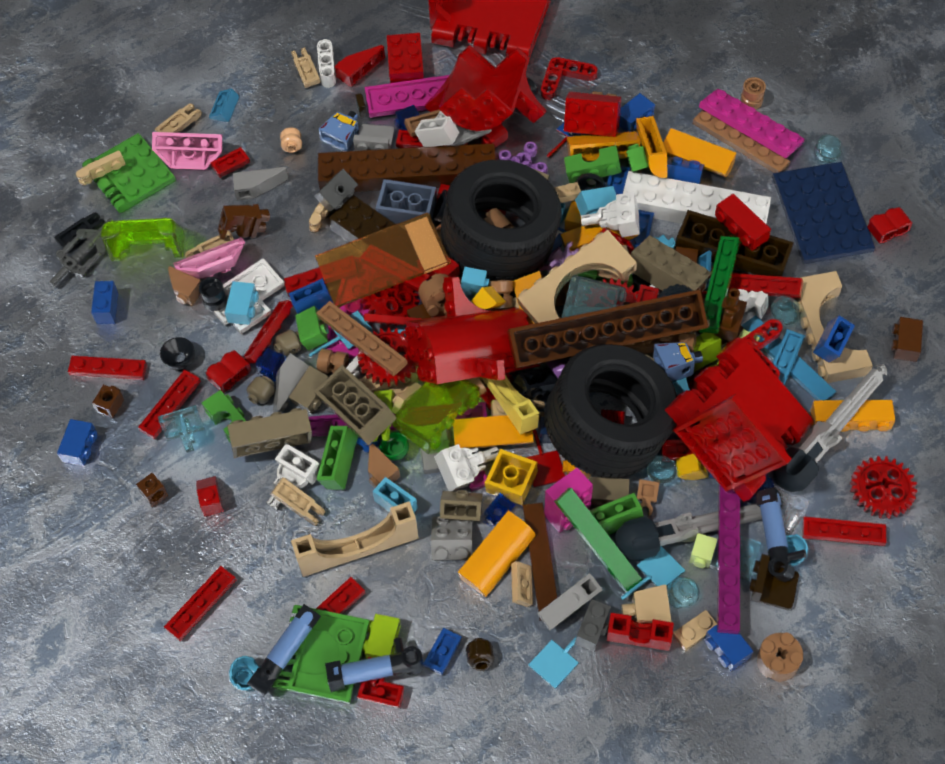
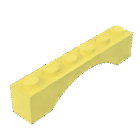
(516, 406)

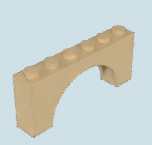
(601, 254)
(815, 292)
(318, 555)

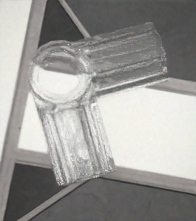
(792, 516)

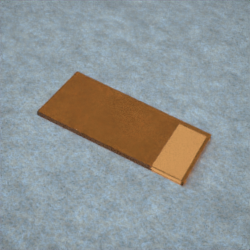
(382, 260)

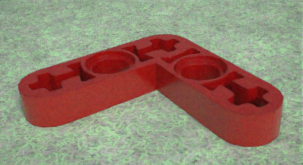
(559, 71)
(768, 338)

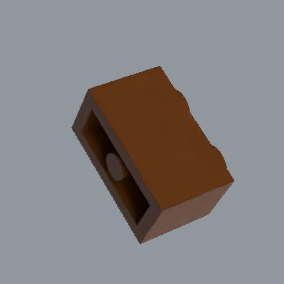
(907, 339)

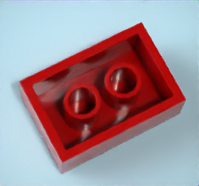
(404, 57)
(592, 114)

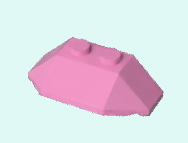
(187, 149)
(213, 260)

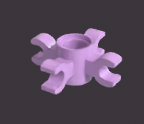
(557, 257)

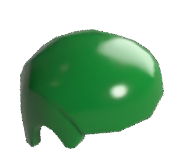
(396, 447)

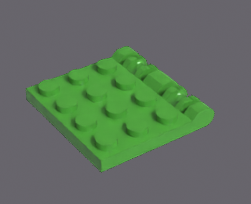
(137, 179)
(330, 640)

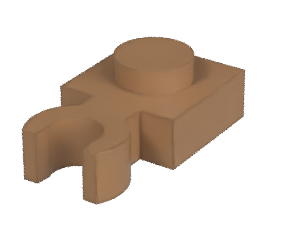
(647, 494)

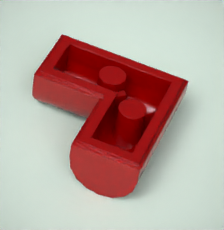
(381, 692)

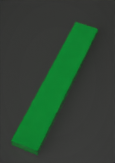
(720, 281)
(598, 539)

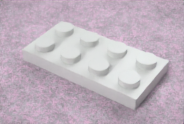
(265, 281)

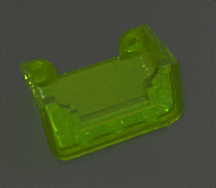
(121, 234)

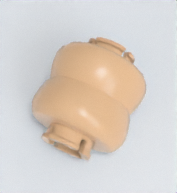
(291, 140)

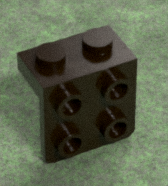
(768, 589)

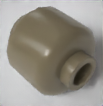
(288, 343)
(260, 390)

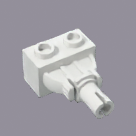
(437, 131)
(617, 215)
(461, 465)
(296, 468)

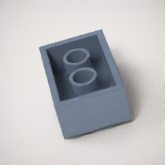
(405, 201)

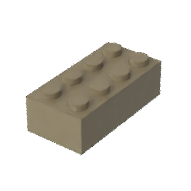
(666, 267)
(355, 405)
(269, 433)

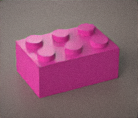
(580, 485)

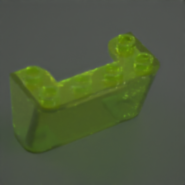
(434, 410)

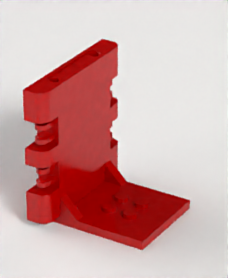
(488, 23)
(739, 419)

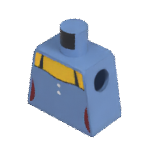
(340, 130)
(676, 359)

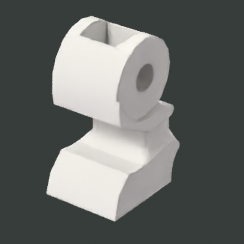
(755, 299)

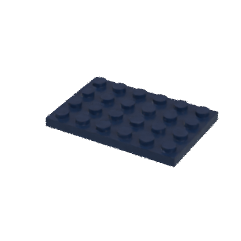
(823, 213)

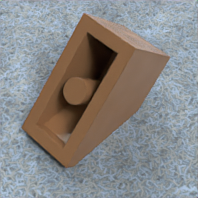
(184, 286)
(380, 467)

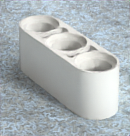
(326, 63)

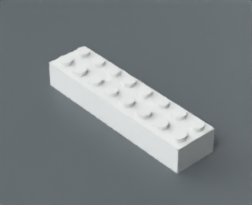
(672, 197)

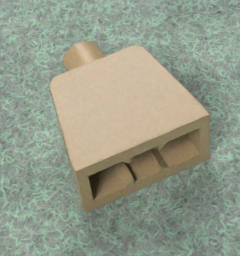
(649, 605)

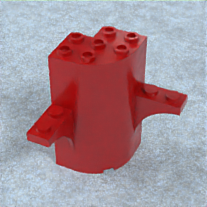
(485, 95)
(465, 341)

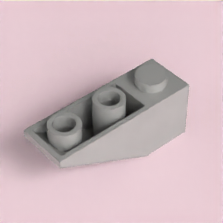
(257, 182)
(286, 381)
(569, 601)

